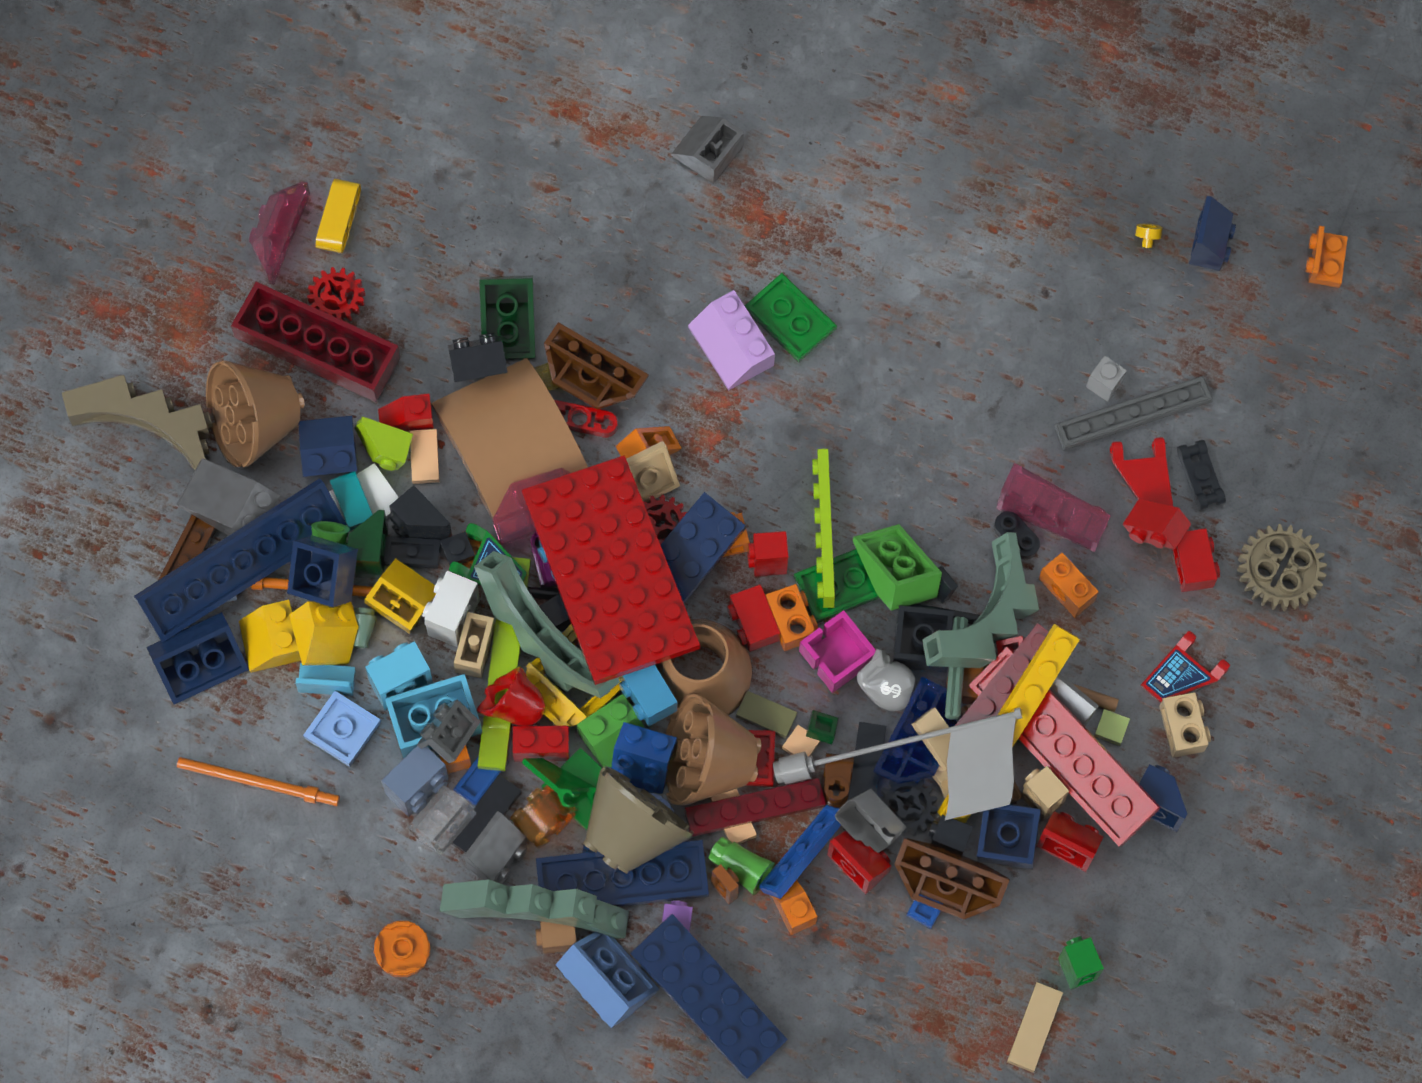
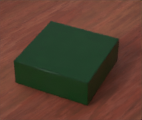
(822, 727)

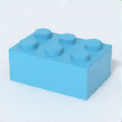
(416, 707)

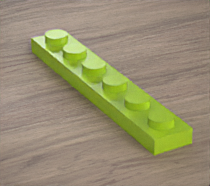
(824, 538)

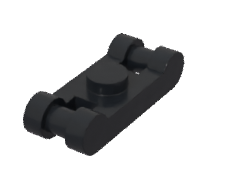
(1201, 475)

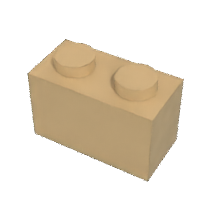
(474, 645)

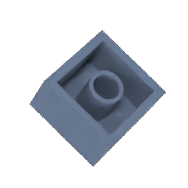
(415, 780)

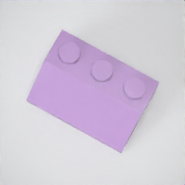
(732, 340)

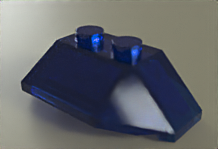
(913, 759)

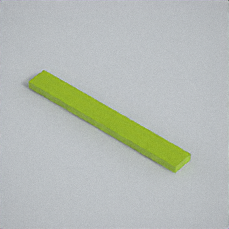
(504, 658)

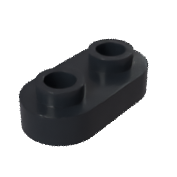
(1022, 532)

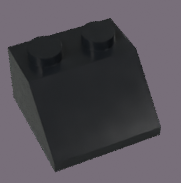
(417, 517)

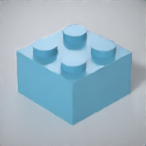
(398, 672)

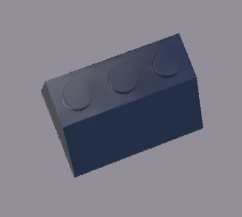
(197, 658)

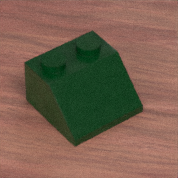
(370, 542)

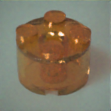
(542, 816)

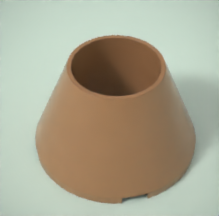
(729, 684)

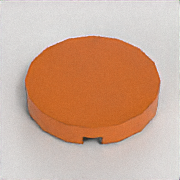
(402, 949)

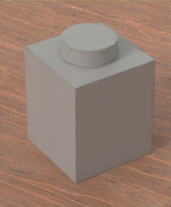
(1106, 378)

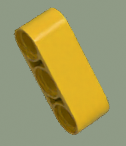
(338, 215)

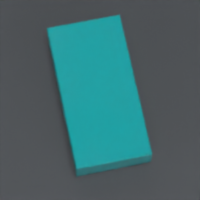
(351, 499)

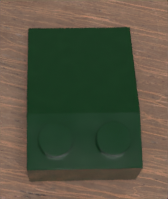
(509, 313)

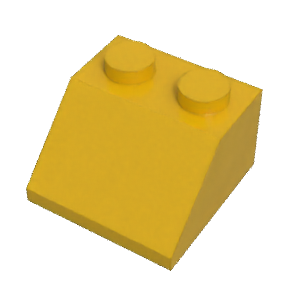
(324, 633)
(269, 637)

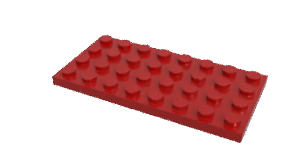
(610, 570)

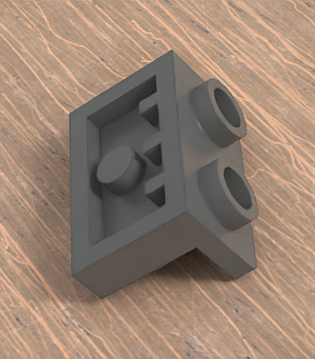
(449, 730)

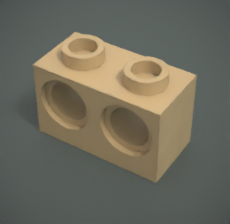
(1177, 725)
(1044, 792)

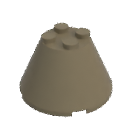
(630, 824)

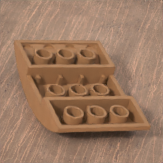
(507, 431)

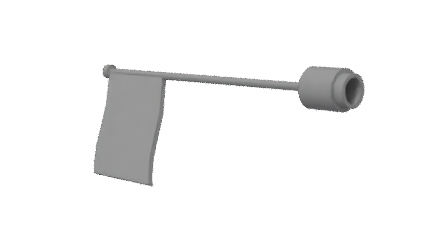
(977, 763)

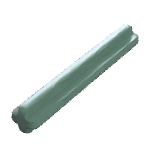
(955, 680)

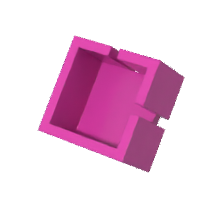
(840, 653)

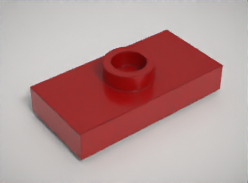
(764, 758)

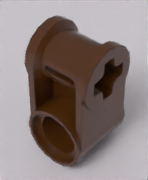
(837, 777)

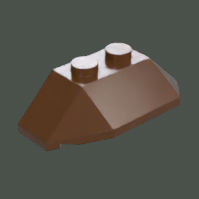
(590, 370)
(950, 878)

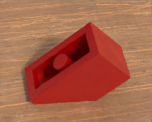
(408, 413)

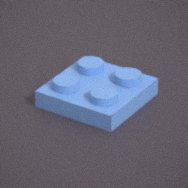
(342, 728)

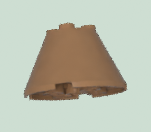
(250, 410)
(709, 753)

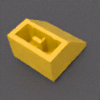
(401, 595)

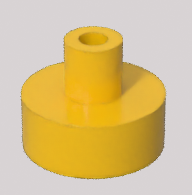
(1148, 233)

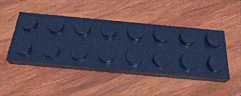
(235, 562)

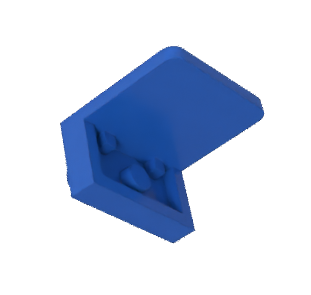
(643, 756)

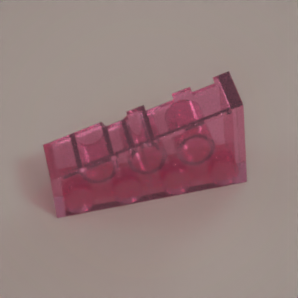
(1052, 508)

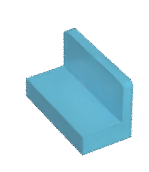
(326, 679)

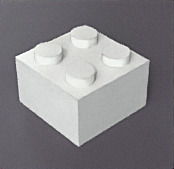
(449, 607)

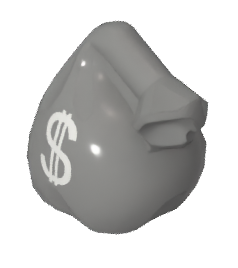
(886, 682)

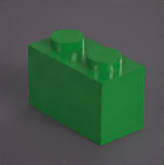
(1080, 962)

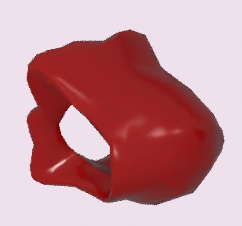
(519, 705)

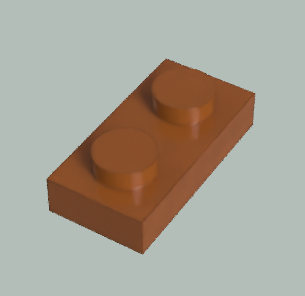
(725, 883)

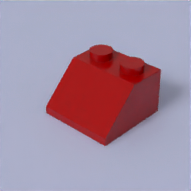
(1070, 840)
(859, 861)

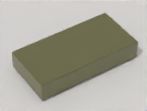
(766, 714)

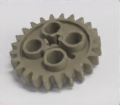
(1305, 579)

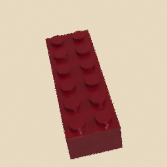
(316, 341)

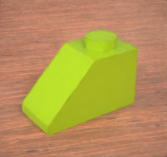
(384, 443)

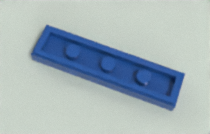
(801, 853)

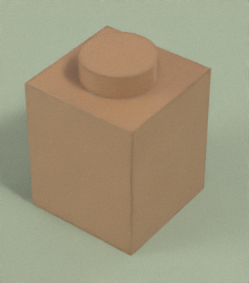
(555, 937)

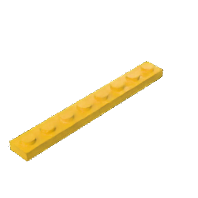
(1034, 684)

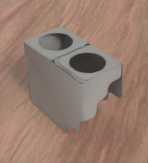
(876, 813)

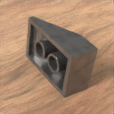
(225, 497)

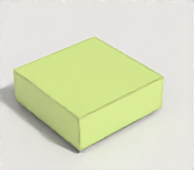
(1112, 727)

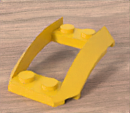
(557, 705)

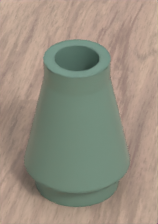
(366, 621)

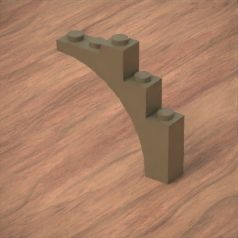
(117, 402)

